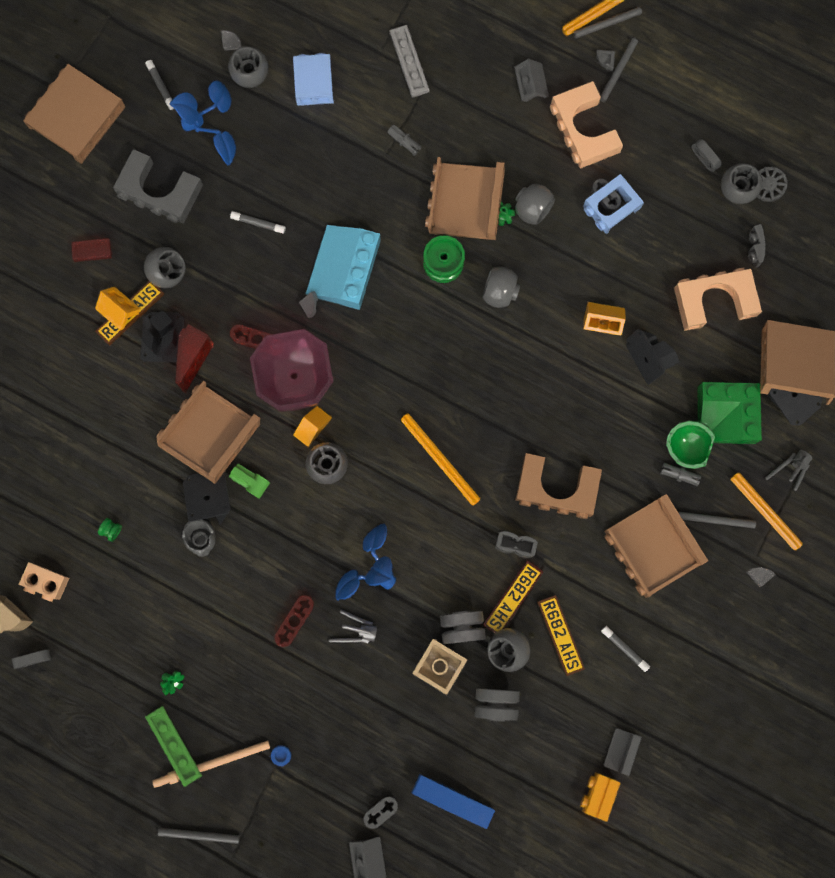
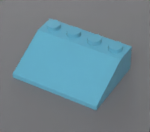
(344, 265)

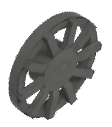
(770, 184)

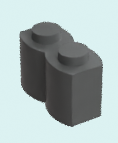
(521, 546)

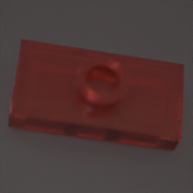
(91, 250)

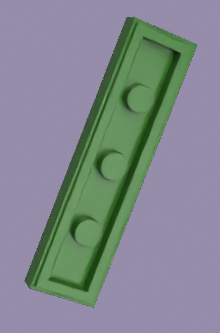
(173, 746)

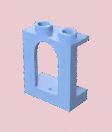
(632, 199)

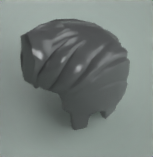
(199, 537)

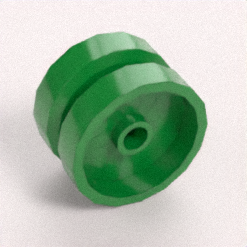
(443, 248)

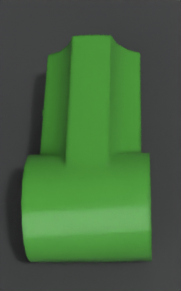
(252, 482)

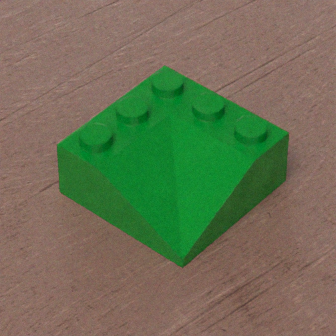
(731, 411)

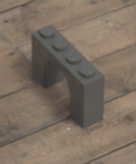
(174, 205)

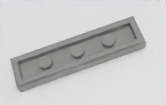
(409, 61)

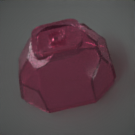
(286, 355)

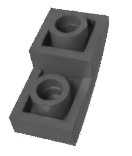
(757, 252)

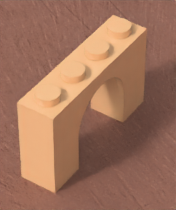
(585, 149)
(738, 284)

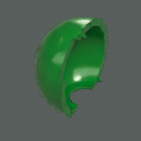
(690, 443)

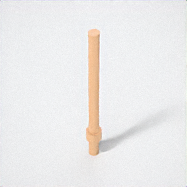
(172, 776)

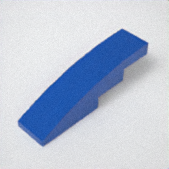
(453, 801)

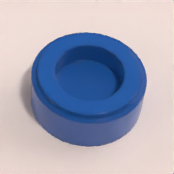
(281, 755)

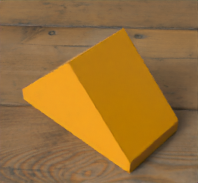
(311, 426)

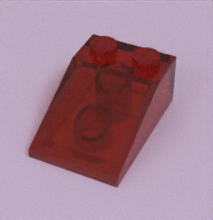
(192, 352)

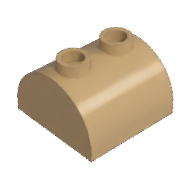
(12, 617)
(439, 666)

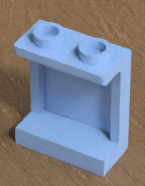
(313, 79)

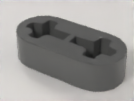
(706, 155)
(612, 196)
(31, 659)
(384, 815)

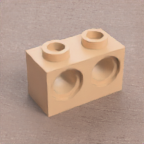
(45, 577)

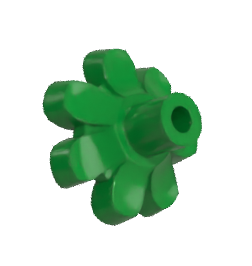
(505, 216)
(171, 682)

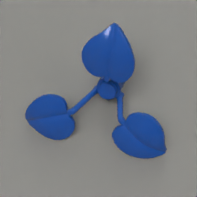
(186, 107)
(379, 574)

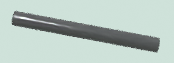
(608, 22)
(617, 72)
(717, 520)
(196, 835)

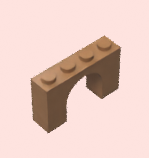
(531, 490)

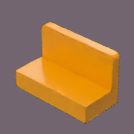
(116, 307)

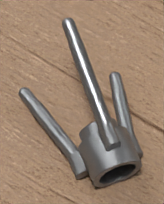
(366, 631)

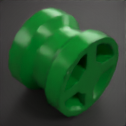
(109, 529)

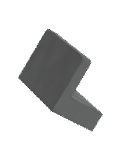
(531, 80)
(622, 751)
(367, 858)

